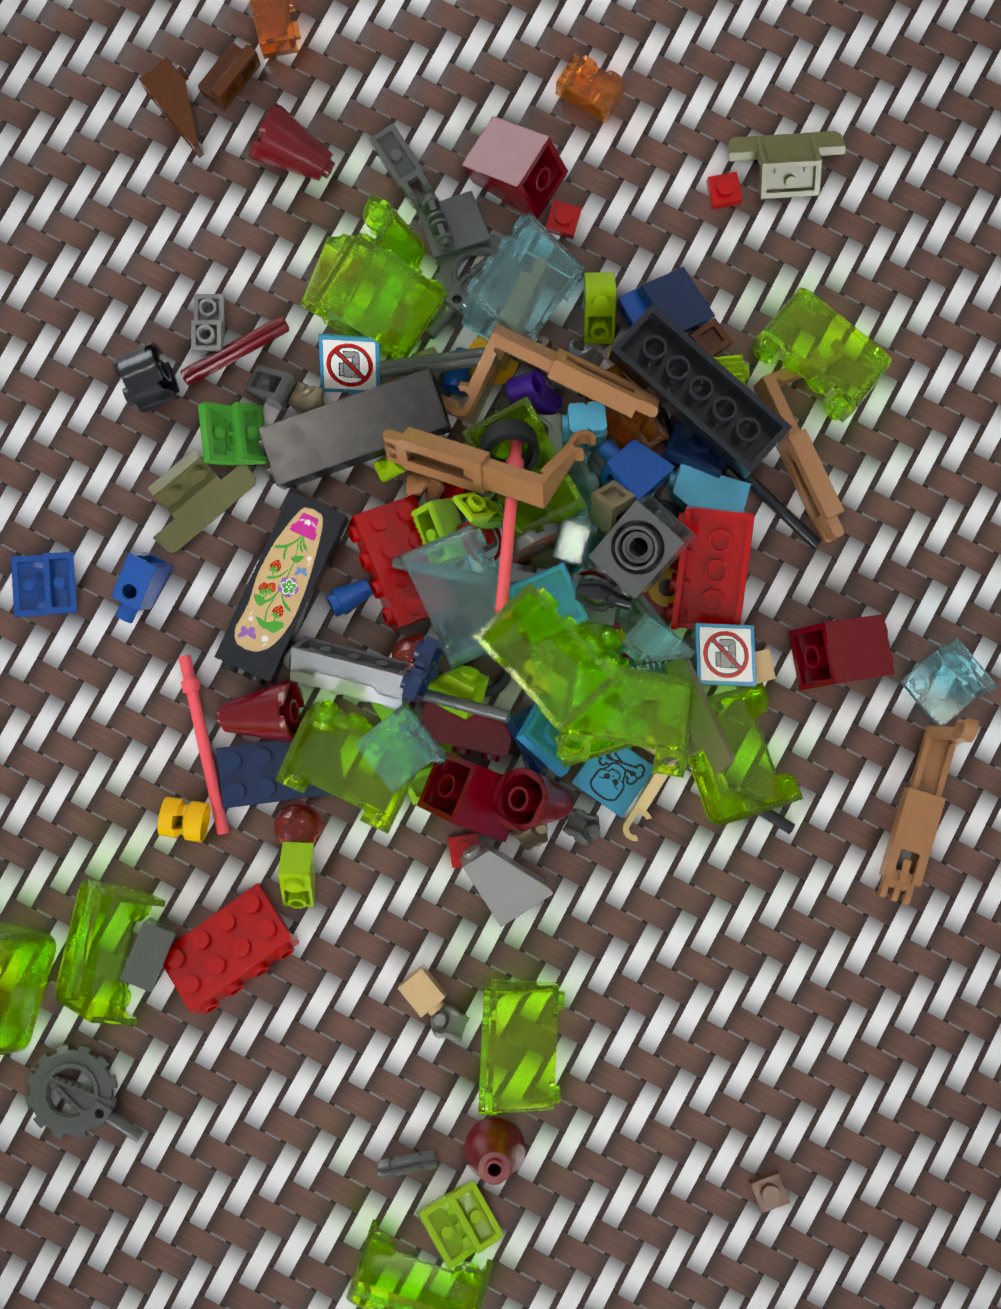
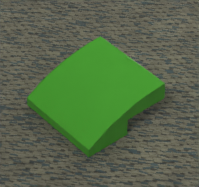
(231, 433)

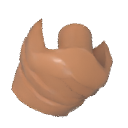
(418, 483)

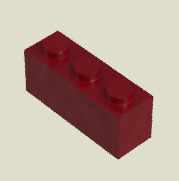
(463, 735)

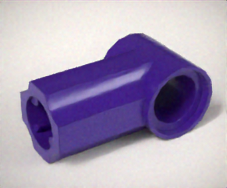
(534, 387)

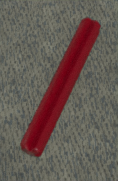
(234, 350)

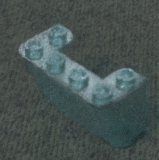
(522, 282)
(456, 589)

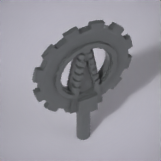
(456, 288)
(93, 1104)

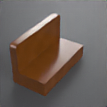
(230, 74)

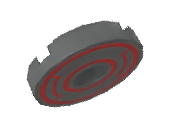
(535, 543)

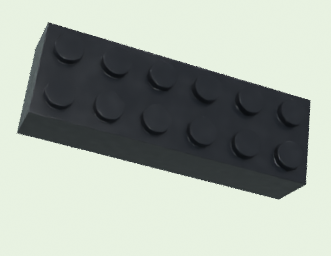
(699, 391)

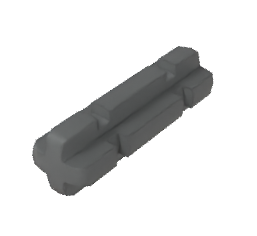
(407, 1164)

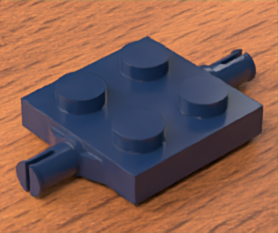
(424, 670)

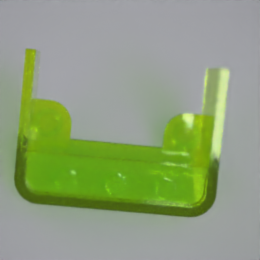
(97, 951)
(403, 1282)

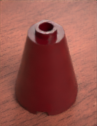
(290, 146)
(264, 713)
(529, 800)
(494, 1149)

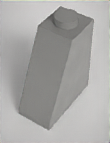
(503, 882)

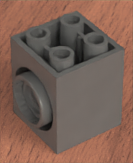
(625, 557)

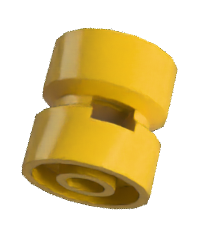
(195, 819)

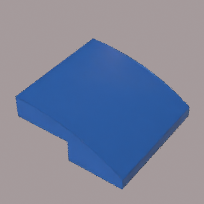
(43, 584)

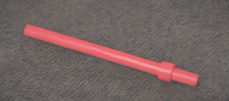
(508, 532)
(191, 687)

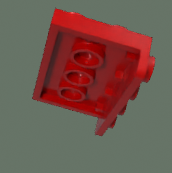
(381, 536)
(711, 568)
(228, 950)

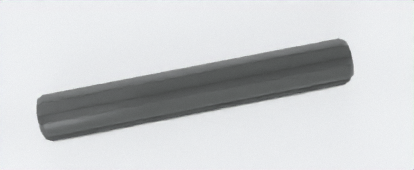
(435, 362)

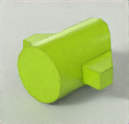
(387, 470)

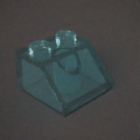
(655, 641)

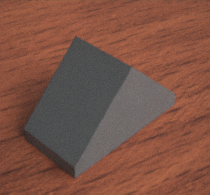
(271, 386)

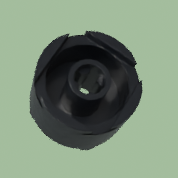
(146, 378)

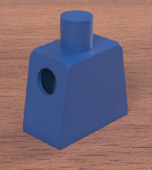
(634, 467)
(140, 584)

